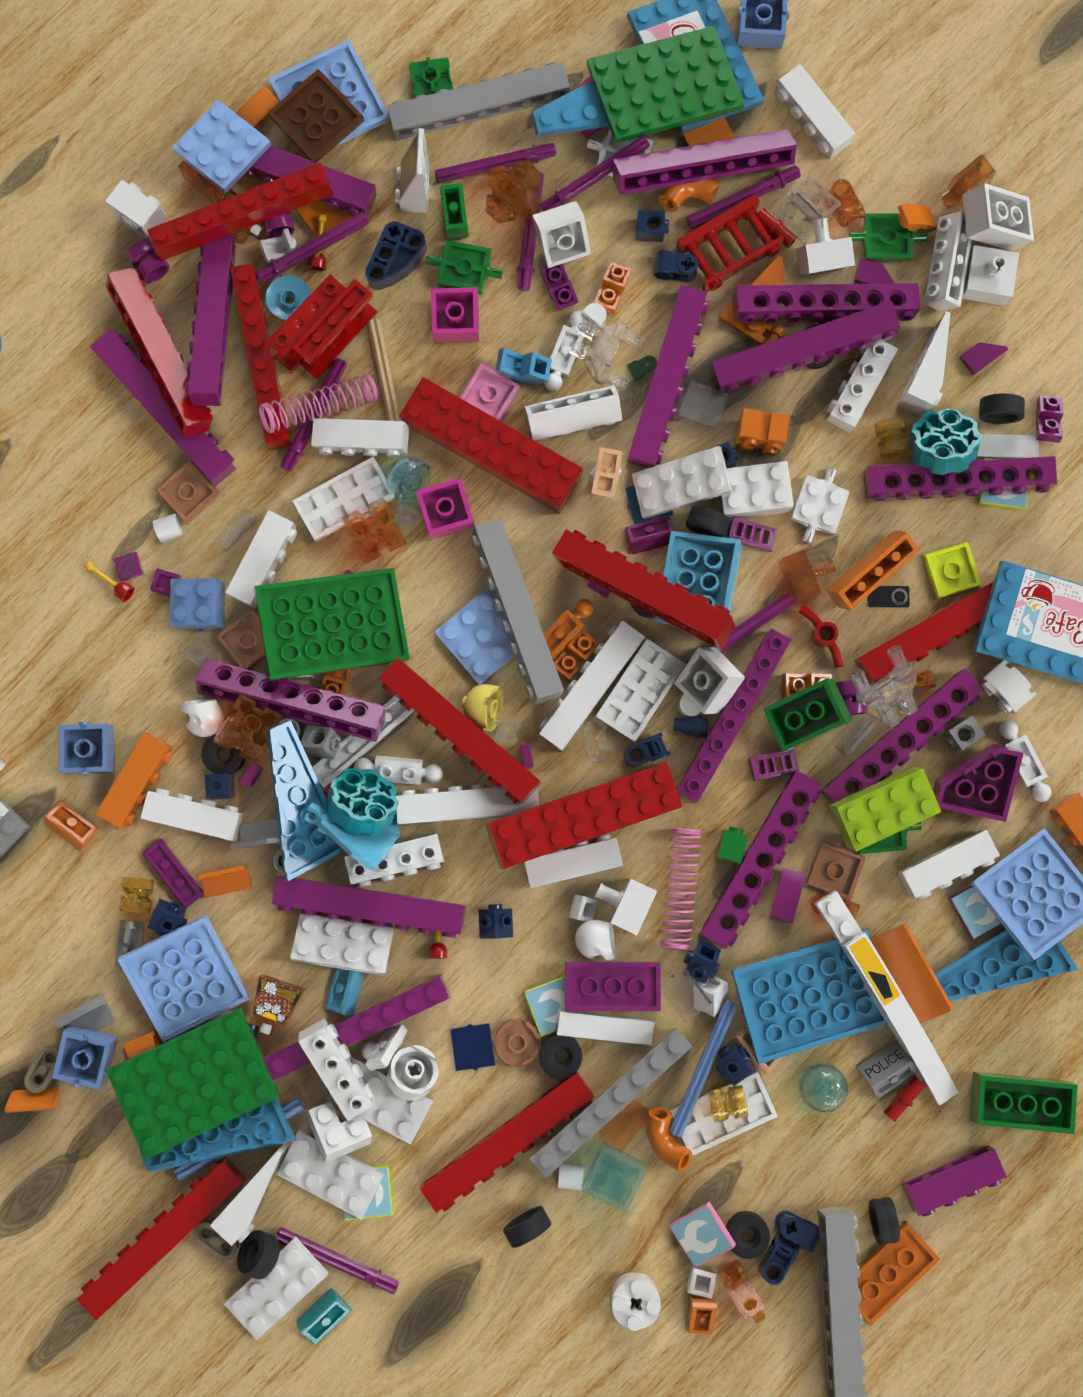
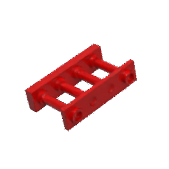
(728, 221)
(301, 320)
(335, 329)

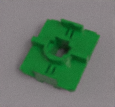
(430, 68)

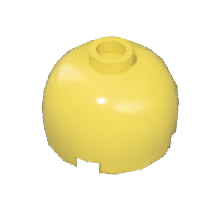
(482, 705)

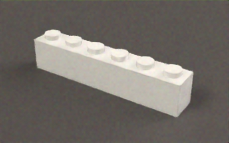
(591, 686)
(458, 804)

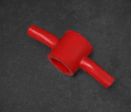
(831, 627)

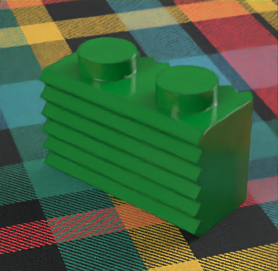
(454, 211)

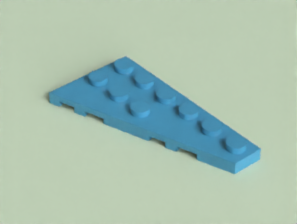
(570, 113)
(294, 792)
(999, 965)
(248, 1132)

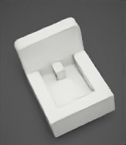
(277, 247)

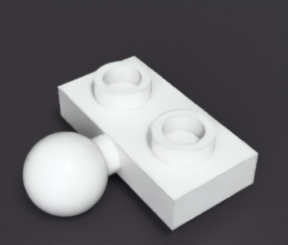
(380, 1054)

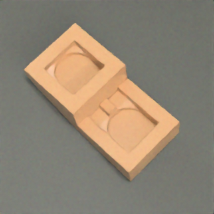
(607, 472)

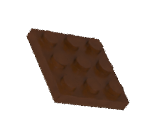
(316, 116)

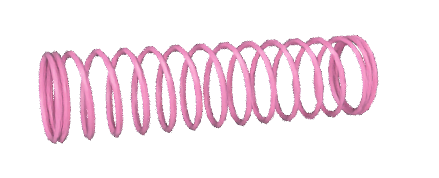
(270, 411)
(666, 942)

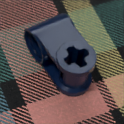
(672, 266)
(650, 750)
(801, 1231)
(779, 1258)

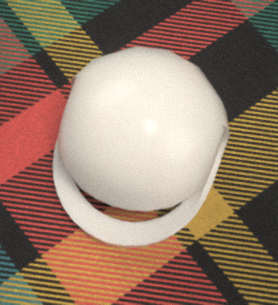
(204, 716)
(595, 939)

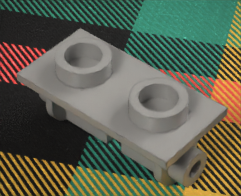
(129, 938)

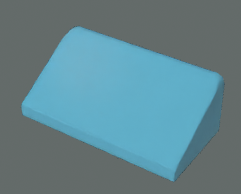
(344, 991)

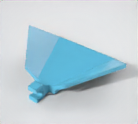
(363, 848)

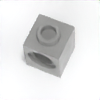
(972, 730)
(320, 742)

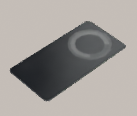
(889, 597)

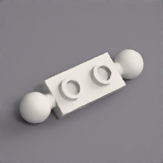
(562, 360)
(401, 769)
(1031, 769)

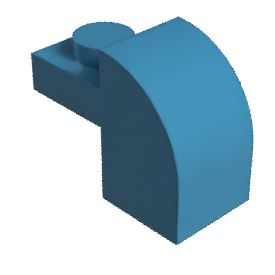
(525, 368)

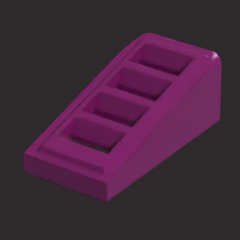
(753, 526)
(755, 768)

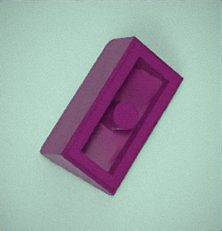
(649, 534)

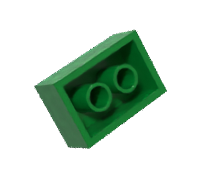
(808, 714)

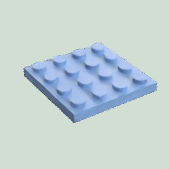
(347, 74)
(1034, 894)
(184, 978)

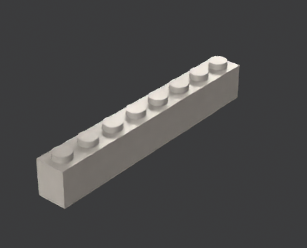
(478, 100)
(516, 611)
(610, 1103)
(841, 1302)

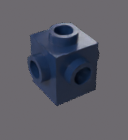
(167, 917)
(495, 922)
(702, 966)
(734, 1063)

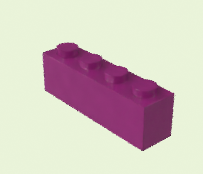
(954, 1181)

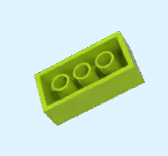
(885, 808)

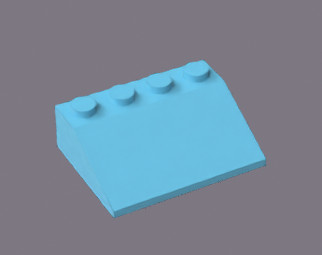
(704, 566)

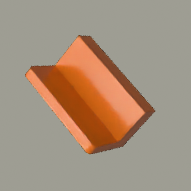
(225, 881)

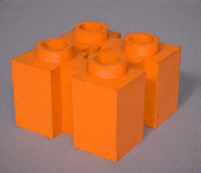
(761, 432)

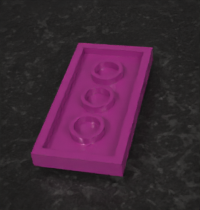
(612, 986)

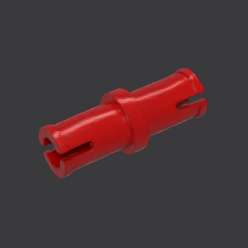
(776, 227)
(904, 1098)

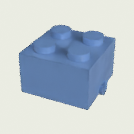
(762, 23)
(197, 604)
(86, 748)
(84, 1057)

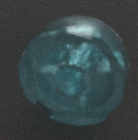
(407, 477)
(823, 1087)

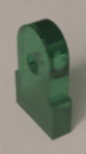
(639, 370)

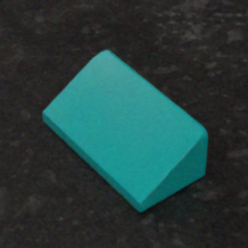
(323, 1316)

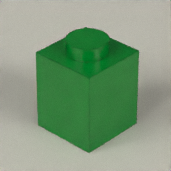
(731, 845)

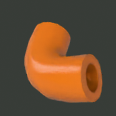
(673, 196)
(663, 1142)

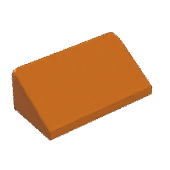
(70, 825)
(28, 1101)

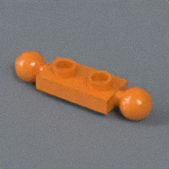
(567, 627)

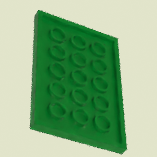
(665, 84)
(331, 623)
(192, 1083)

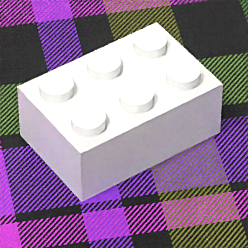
(998, 217)
(757, 491)

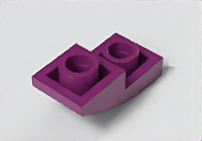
(559, 286)
(1049, 419)
(787, 895)

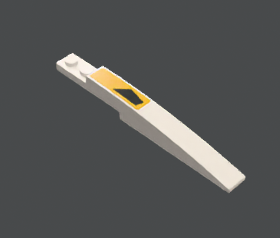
(887, 997)

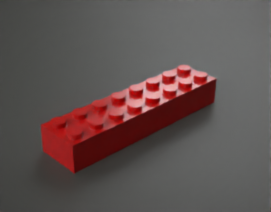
(491, 445)
(644, 589)
(583, 815)

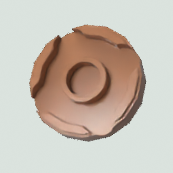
(517, 1042)

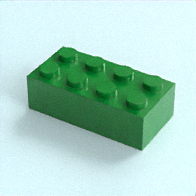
(1023, 1102)

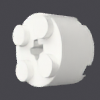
(1008, 687)
(408, 1086)
(630, 1314)

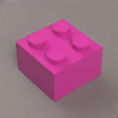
(455, 315)
(445, 509)

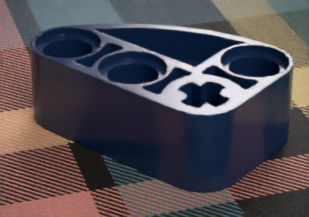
(403, 256)

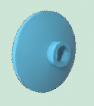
(281, 290)

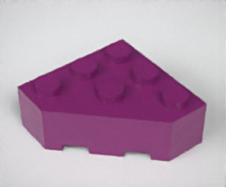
(981, 783)

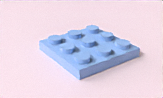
(221, 146)
(477, 638)

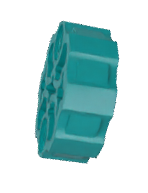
(945, 441)
(362, 802)

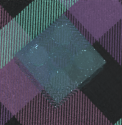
(614, 1177)

